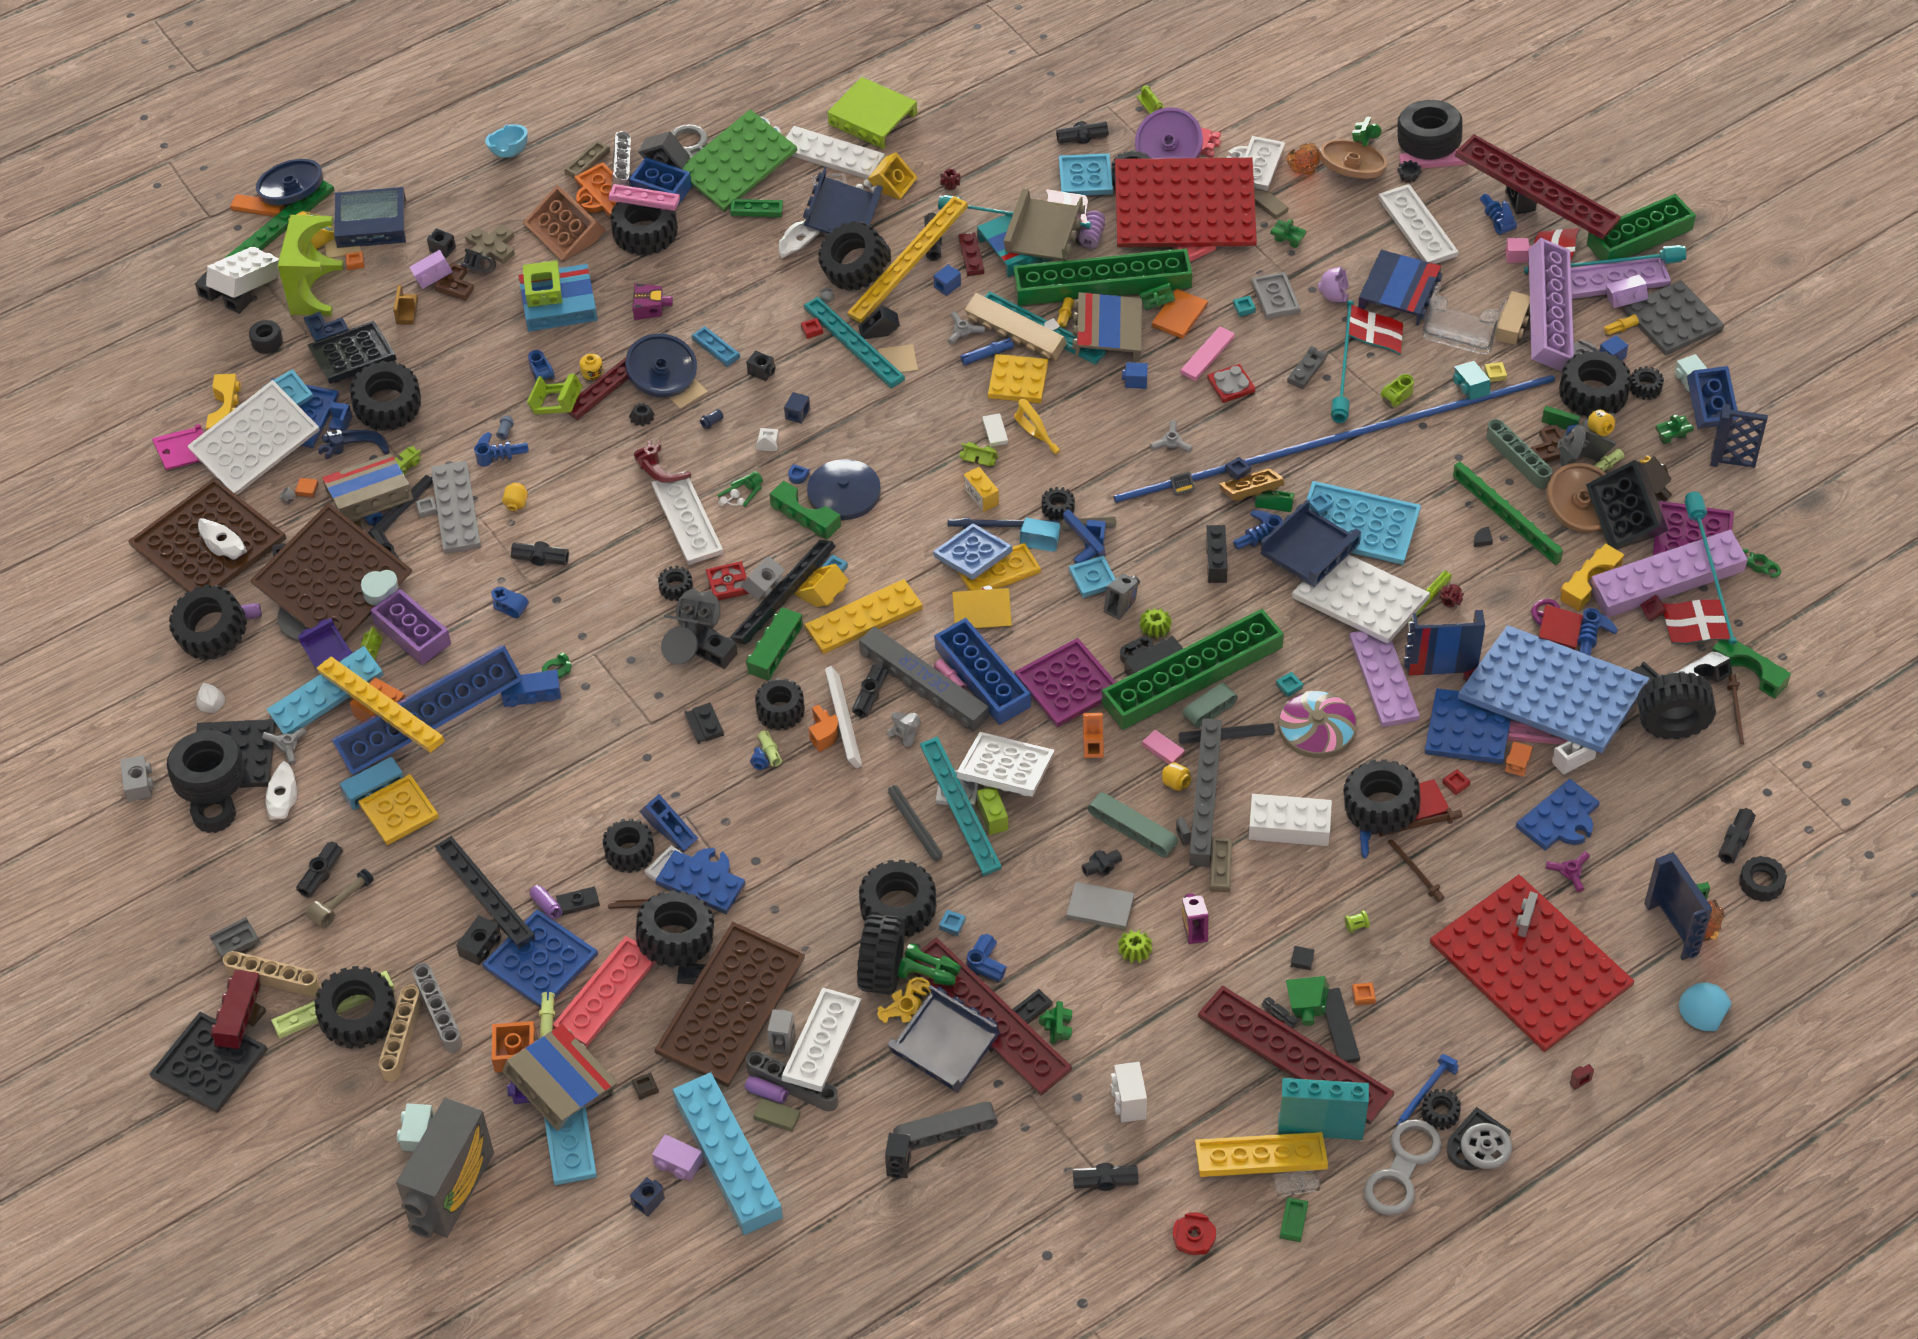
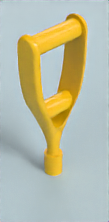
(1038, 432)

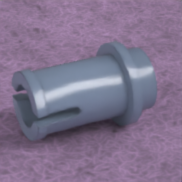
(505, 425)

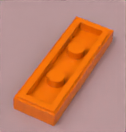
(254, 205)

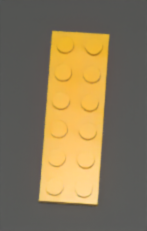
(862, 615)
(1261, 1154)

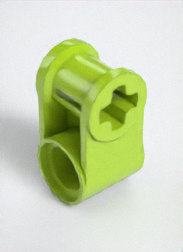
(1398, 390)

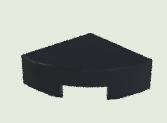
(1483, 537)

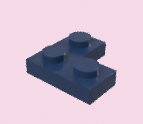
(320, 329)

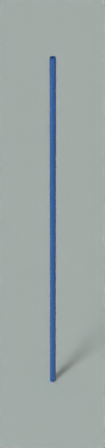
(1342, 436)

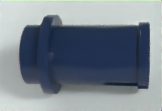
(710, 419)

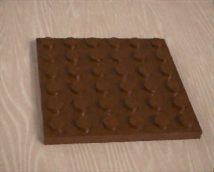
(181, 553)
(323, 571)

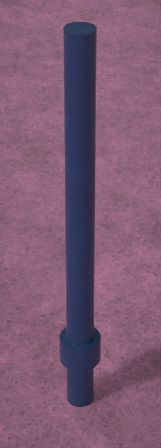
(966, 522)

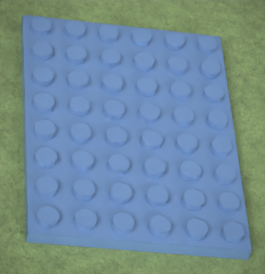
(1553, 688)

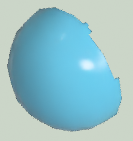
(507, 141)
(1704, 1006)

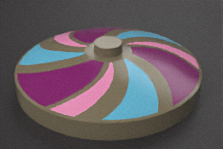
(1317, 724)

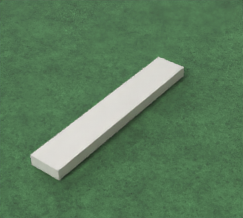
(843, 717)

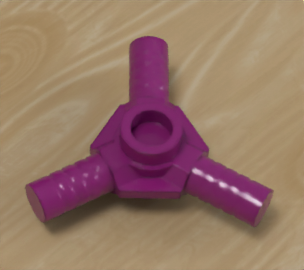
(1571, 869)

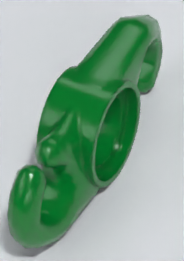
(1768, 564)

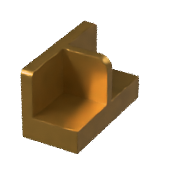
(405, 307)

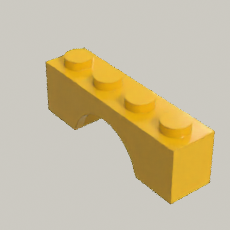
(225, 390)
(1578, 591)

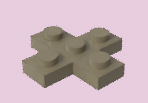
(493, 243)

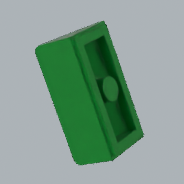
(1275, 500)

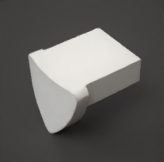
(767, 440)

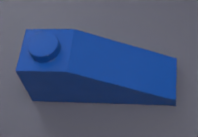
(668, 823)

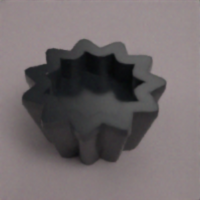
(1409, 171)
(641, 415)

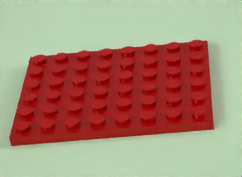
(1185, 202)
(1539, 980)

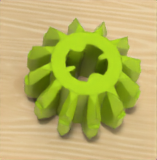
(1155, 623)
(1135, 946)

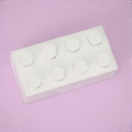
(242, 272)
(1290, 819)

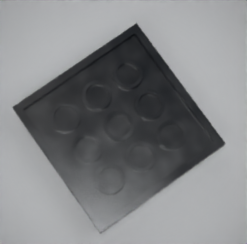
(350, 351)
(255, 750)
(204, 1070)

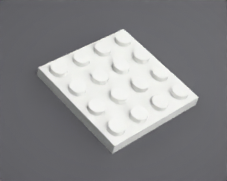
(1005, 764)

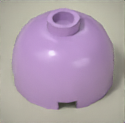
(1334, 284)

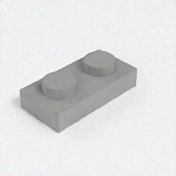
(1524, 920)

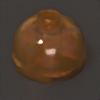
(1305, 159)

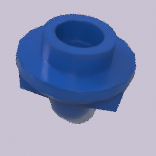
(759, 760)

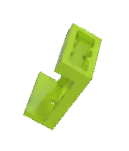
(542, 271)
(568, 395)

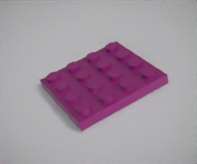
(1685, 530)
(1065, 681)

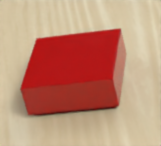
(812, 328)
(1456, 782)

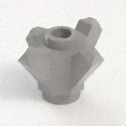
(905, 727)

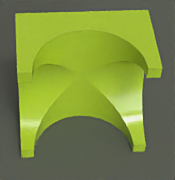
(302, 264)

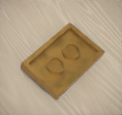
(1252, 485)

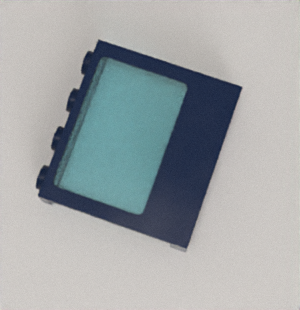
(369, 217)

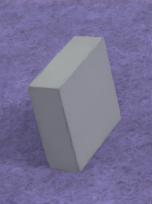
(426, 507)

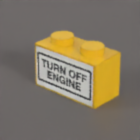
(981, 489)

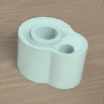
(378, 586)

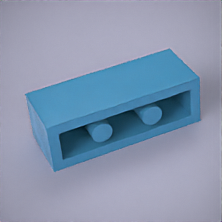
(370, 781)

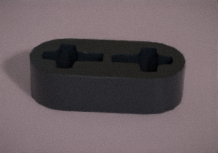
(1135, 647)

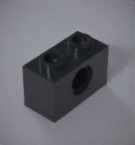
(716, 647)
(481, 929)
(898, 1155)

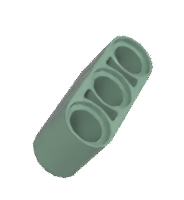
(1210, 704)

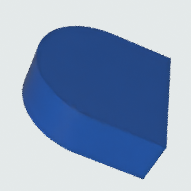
(798, 474)

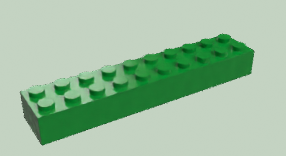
(1101, 275)
(1192, 669)

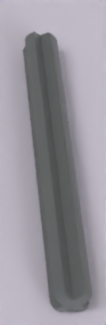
(915, 823)

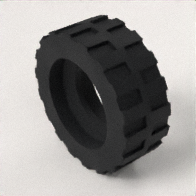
(216, 823)
(1757, 891)

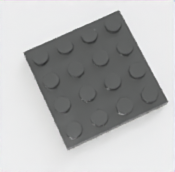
(1674, 318)

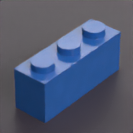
(533, 689)

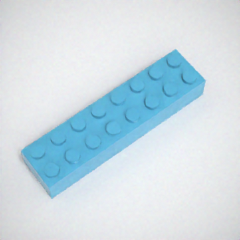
(727, 1153)

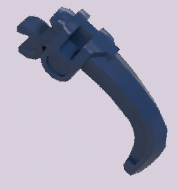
(341, 436)

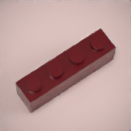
(236, 1009)

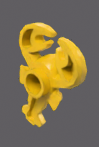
(907, 1004)

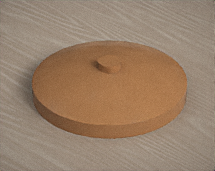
(1353, 159)
(1570, 498)

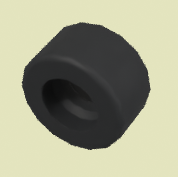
(265, 336)

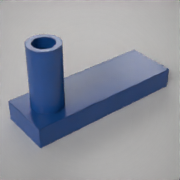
(1094, 546)

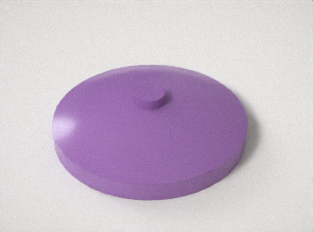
(1169, 134)

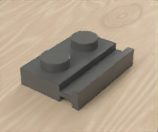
(235, 937)

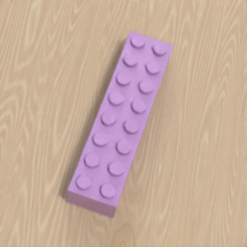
(1550, 304)
(1667, 573)

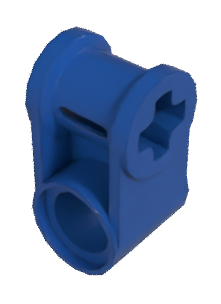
(539, 365)
(509, 602)

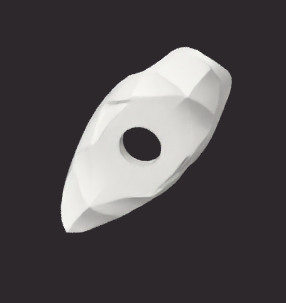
(790, 244)
(231, 546)
(279, 805)

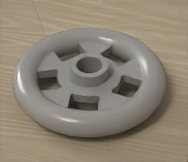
(1488, 1161)

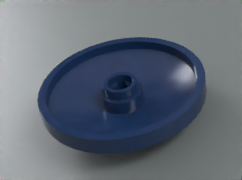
(289, 181)
(661, 365)
(845, 488)

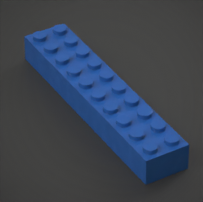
(432, 705)

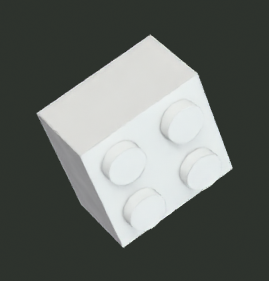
(1129, 1092)

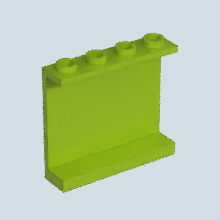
(870, 111)

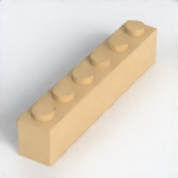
(1015, 326)

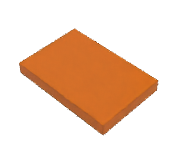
(1179, 315)

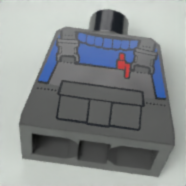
(1120, 595)

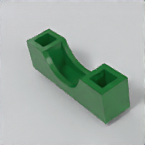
(821, 521)
(1772, 677)

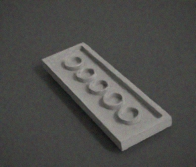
(455, 507)

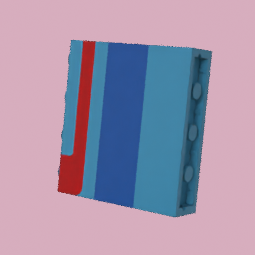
(577, 300)

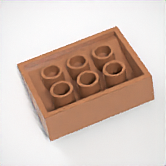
(563, 224)

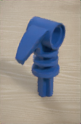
(1501, 216)
(485, 453)
(1258, 532)
(1590, 623)

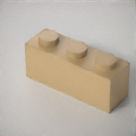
(1514, 318)

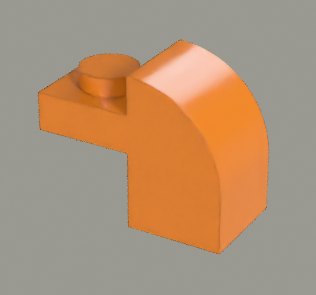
(825, 731)
(1093, 735)
(1518, 759)

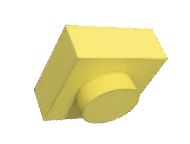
(1495, 371)

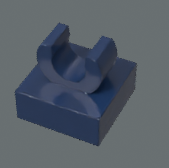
(1237, 468)

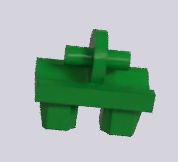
(1365, 131)
(1289, 232)
(1157, 296)
(1673, 428)
(1054, 1020)

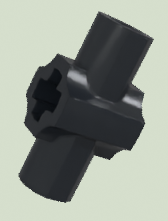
(1101, 863)

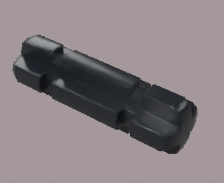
(1279, 1012)

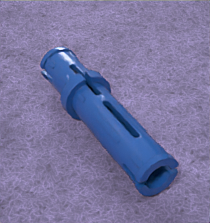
(994, 348)

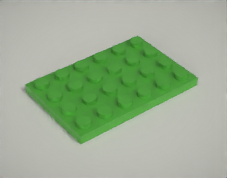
(738, 159)

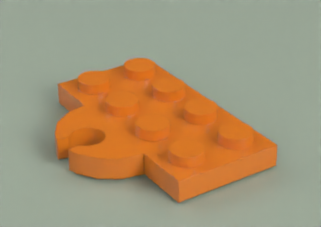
(595, 188)

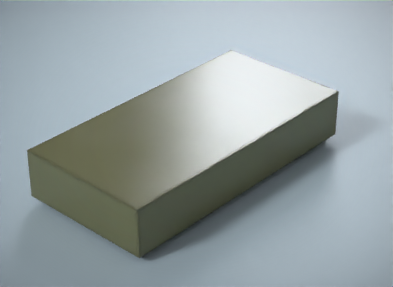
(776, 1114)

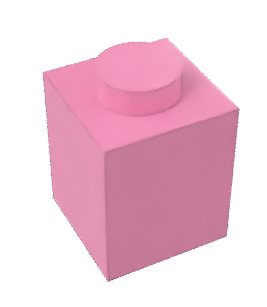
(1517, 250)

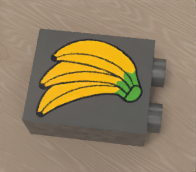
(445, 1168)

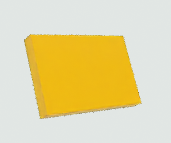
(983, 607)

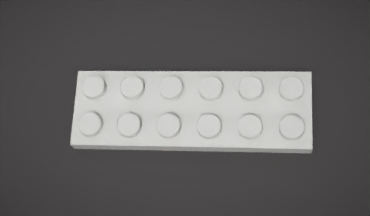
(834, 153)
(1418, 224)
(688, 520)
(821, 1039)

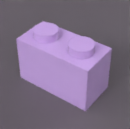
(431, 269)
(1627, 291)
(677, 1158)

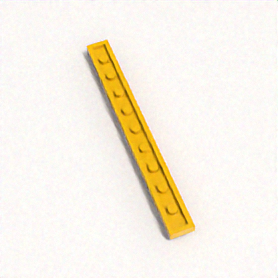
(907, 259)
(381, 704)

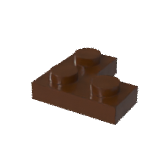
(454, 284)
(1548, 450)

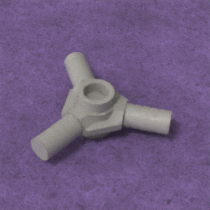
(963, 328)
(1171, 440)
(286, 742)

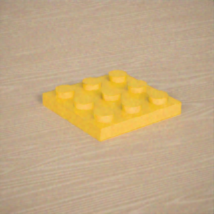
(1018, 378)
(398, 809)

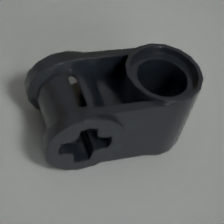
(475, 261)

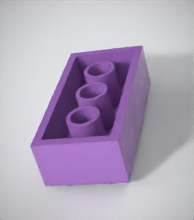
(411, 626)

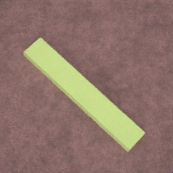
(306, 1016)

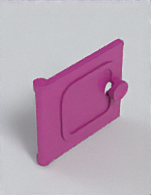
(177, 445)

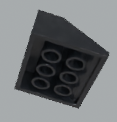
(1627, 506)

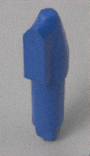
(1364, 837)

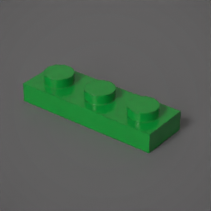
(756, 208)

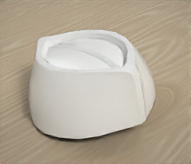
(209, 698)

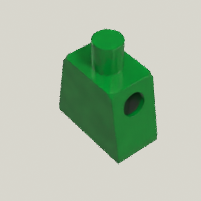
(1308, 997)

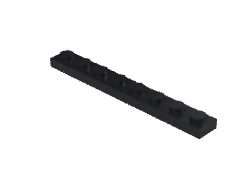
(782, 592)
(485, 892)

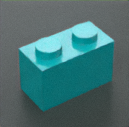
(1472, 380)

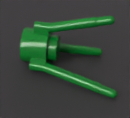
(751, 481)

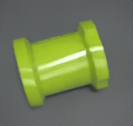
(1357, 921)

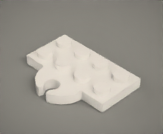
(1265, 155)

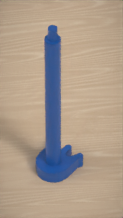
(1445, 1063)

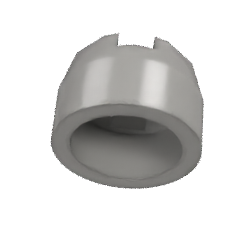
(826, 295)
(287, 495)

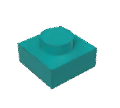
(1244, 306)
(1289, 684)

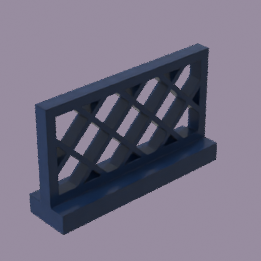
(1724, 430)

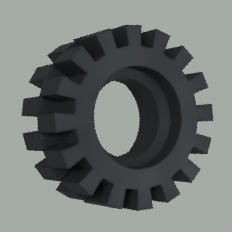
(1646, 390)
(1057, 496)
(674, 575)
(1441, 1119)

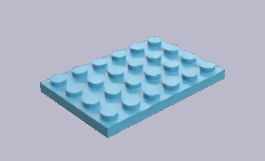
(1383, 521)

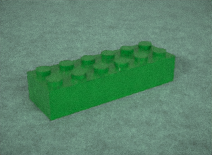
(1644, 229)

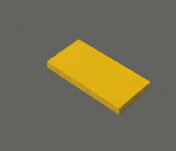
(1011, 569)

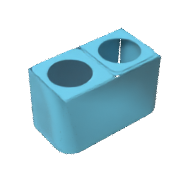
(1040, 534)

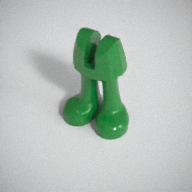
(943, 974)

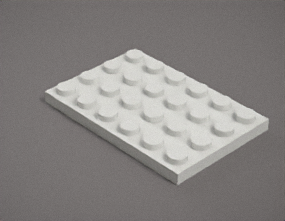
(253, 438)
(1364, 598)

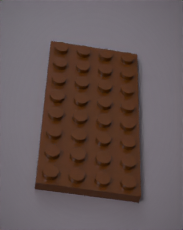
(729, 1004)

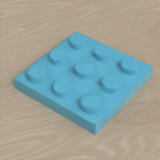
(1086, 174)

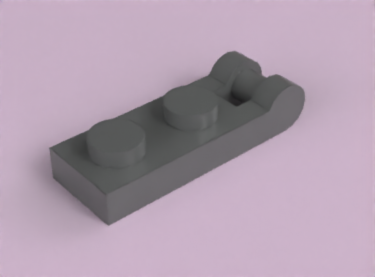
(1307, 367)

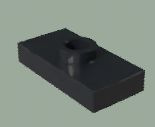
(578, 900)

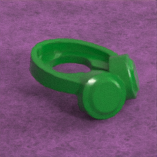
(562, 659)

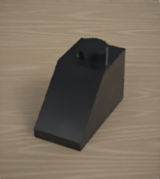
(879, 323)

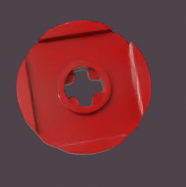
(1194, 1245)

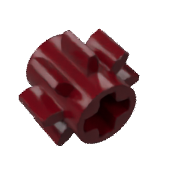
(950, 179)
(1451, 595)

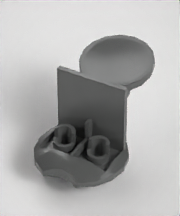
(1583, 442)
(681, 642)

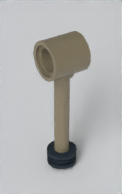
(323, 914)

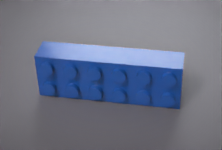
(982, 671)

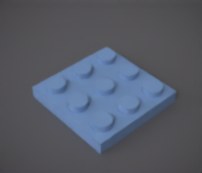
(972, 551)

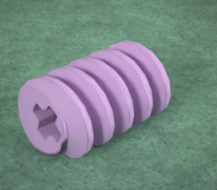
(1090, 237)

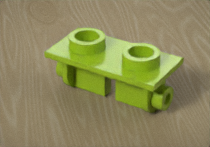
(1149, 100)
(972, 451)
(410, 457)
(372, 642)

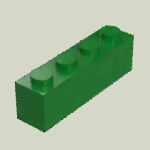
(774, 643)

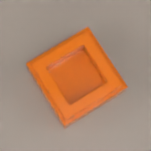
(354, 260)
(306, 487)
(1363, 993)

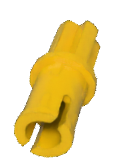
(1065, 312)
(1621, 325)

